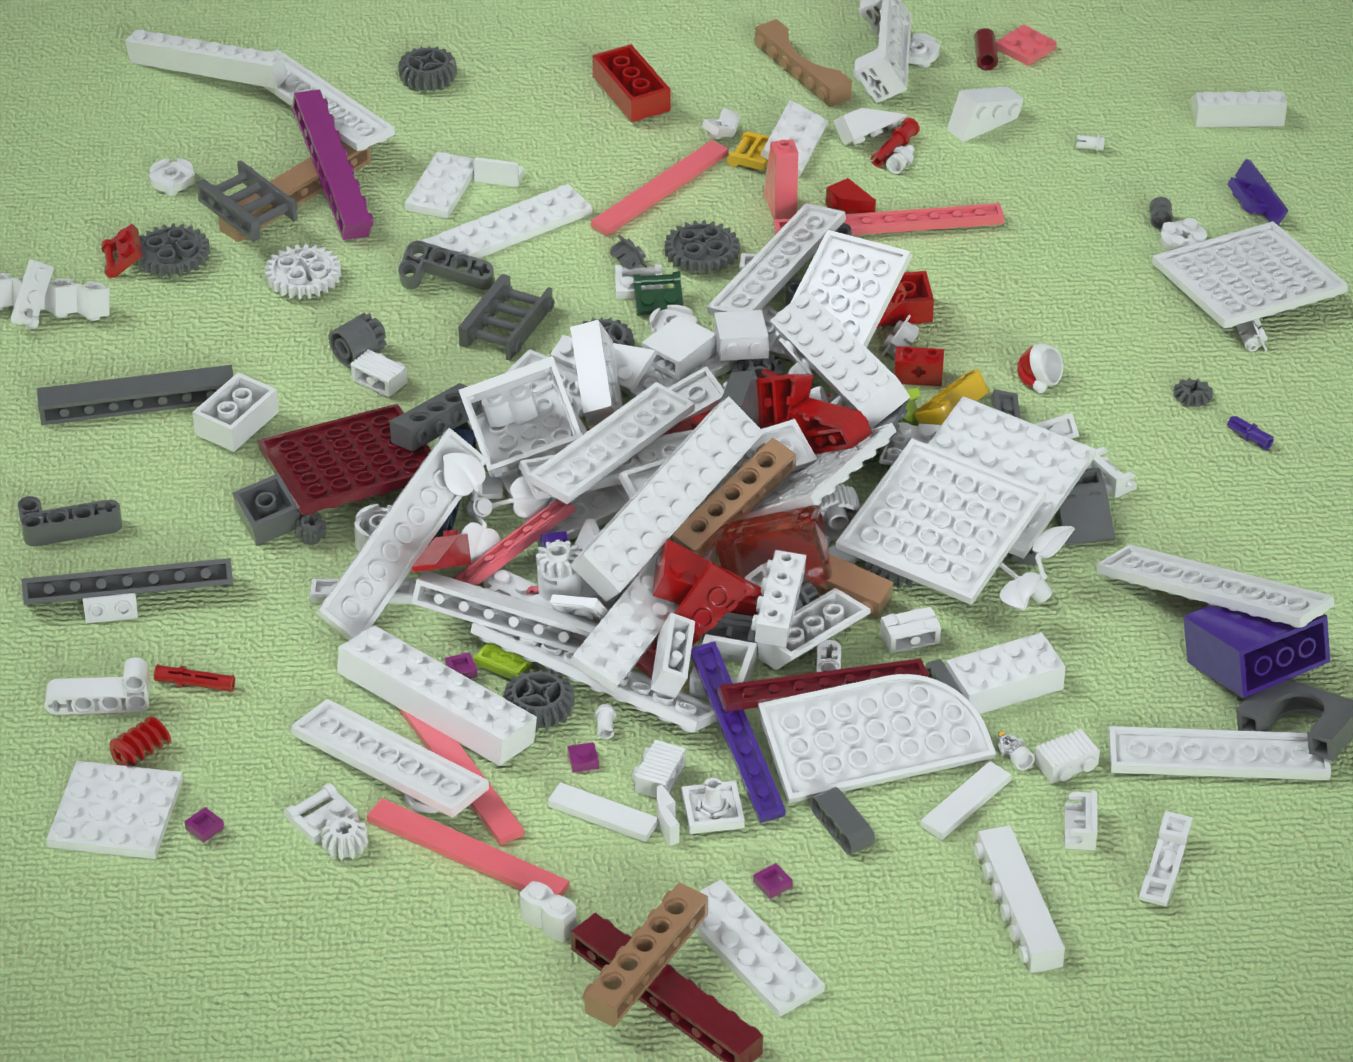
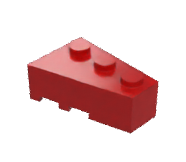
(780, 395)
(829, 425)

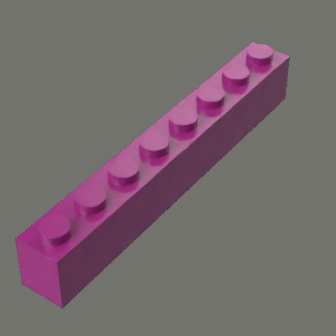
(332, 164)

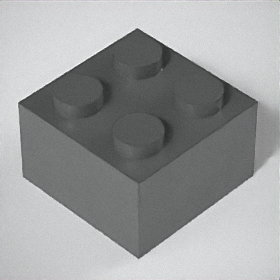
(266, 509)

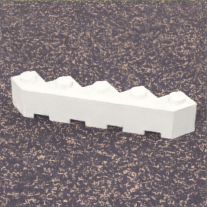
(61, 297)

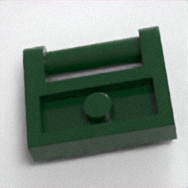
(650, 300)

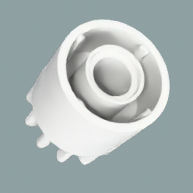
(554, 570)

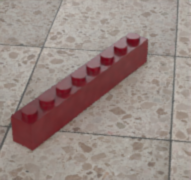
(674, 997)

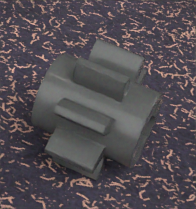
(310, 529)

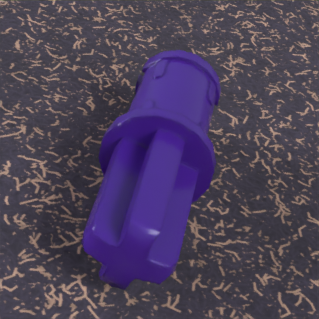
(1250, 432)

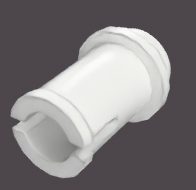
(1090, 142)
(605, 721)

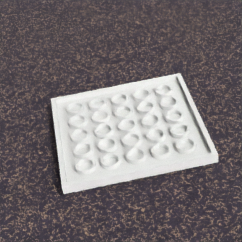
(1249, 274)
(1019, 452)
(941, 521)

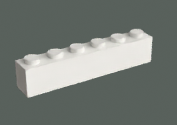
(1019, 899)

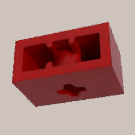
(919, 365)

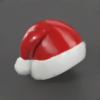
(1040, 367)

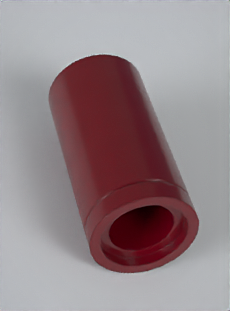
(986, 49)

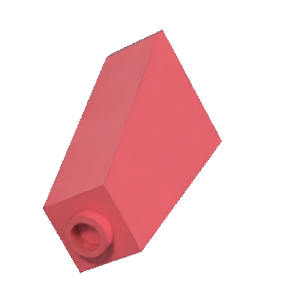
(782, 179)

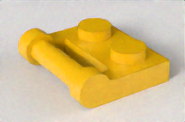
(752, 158)

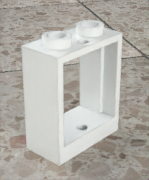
(730, 650)

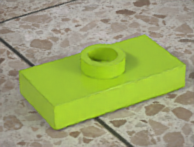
(501, 662)

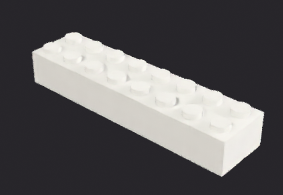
(840, 358)
(437, 695)

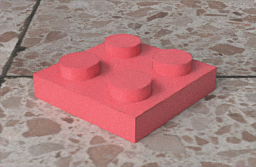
(1026, 45)

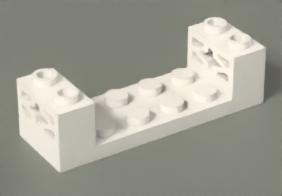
(886, 68)

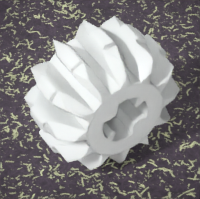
(344, 837)

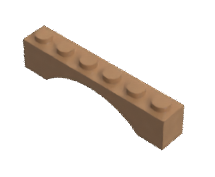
(826, 83)

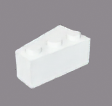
(983, 110)

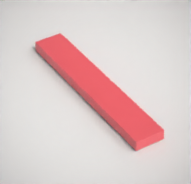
(515, 543)

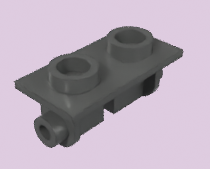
(627, 253)

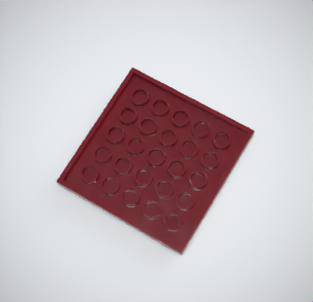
(342, 460)

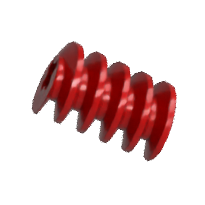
(138, 740)

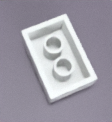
(235, 412)

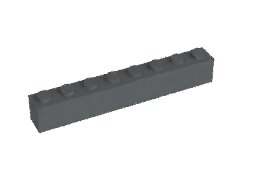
(130, 394)
(127, 580)

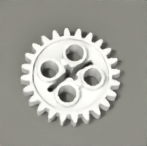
(290, 271)

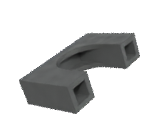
(1326, 736)

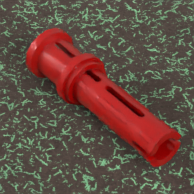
(899, 137)

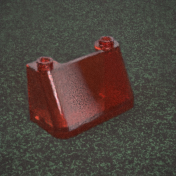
(753, 541)

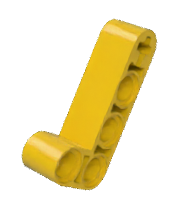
(941, 405)

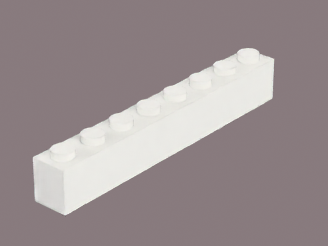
(206, 58)
(501, 612)

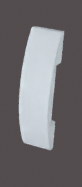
(1166, 859)

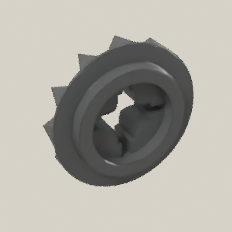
(1198, 398)

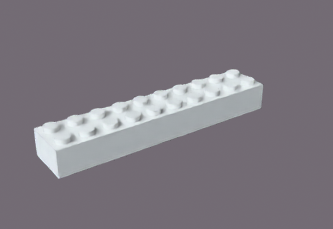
(666, 499)

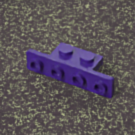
(1256, 193)

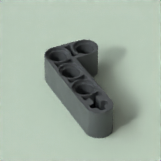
(477, 272)
(67, 522)

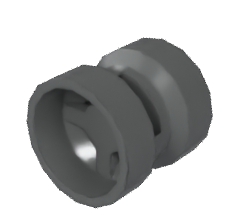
(1160, 211)

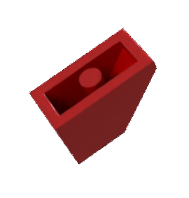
(849, 198)

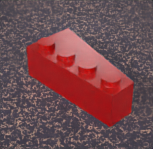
(679, 570)

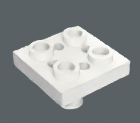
(711, 801)

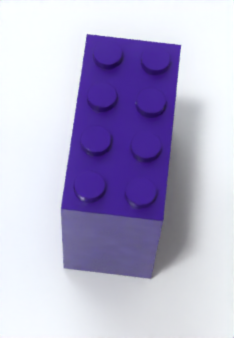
(1252, 650)

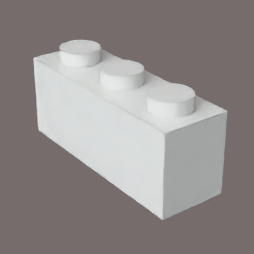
(672, 655)

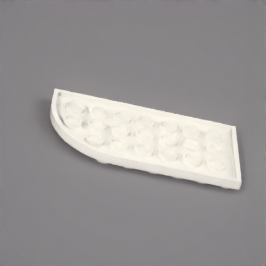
(871, 734)

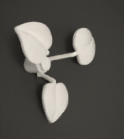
(461, 477)
(1018, 591)

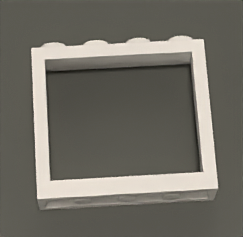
(509, 381)

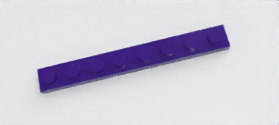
(738, 736)

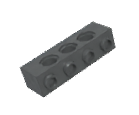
(431, 419)

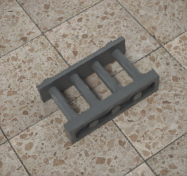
(238, 216)
(492, 303)

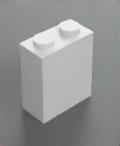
(741, 335)
(680, 346)

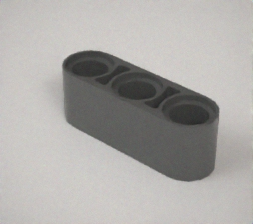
(842, 820)

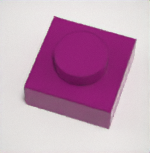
(462, 664)
(583, 757)
(204, 824)
(772, 880)

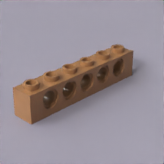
(772, 455)
(645, 954)

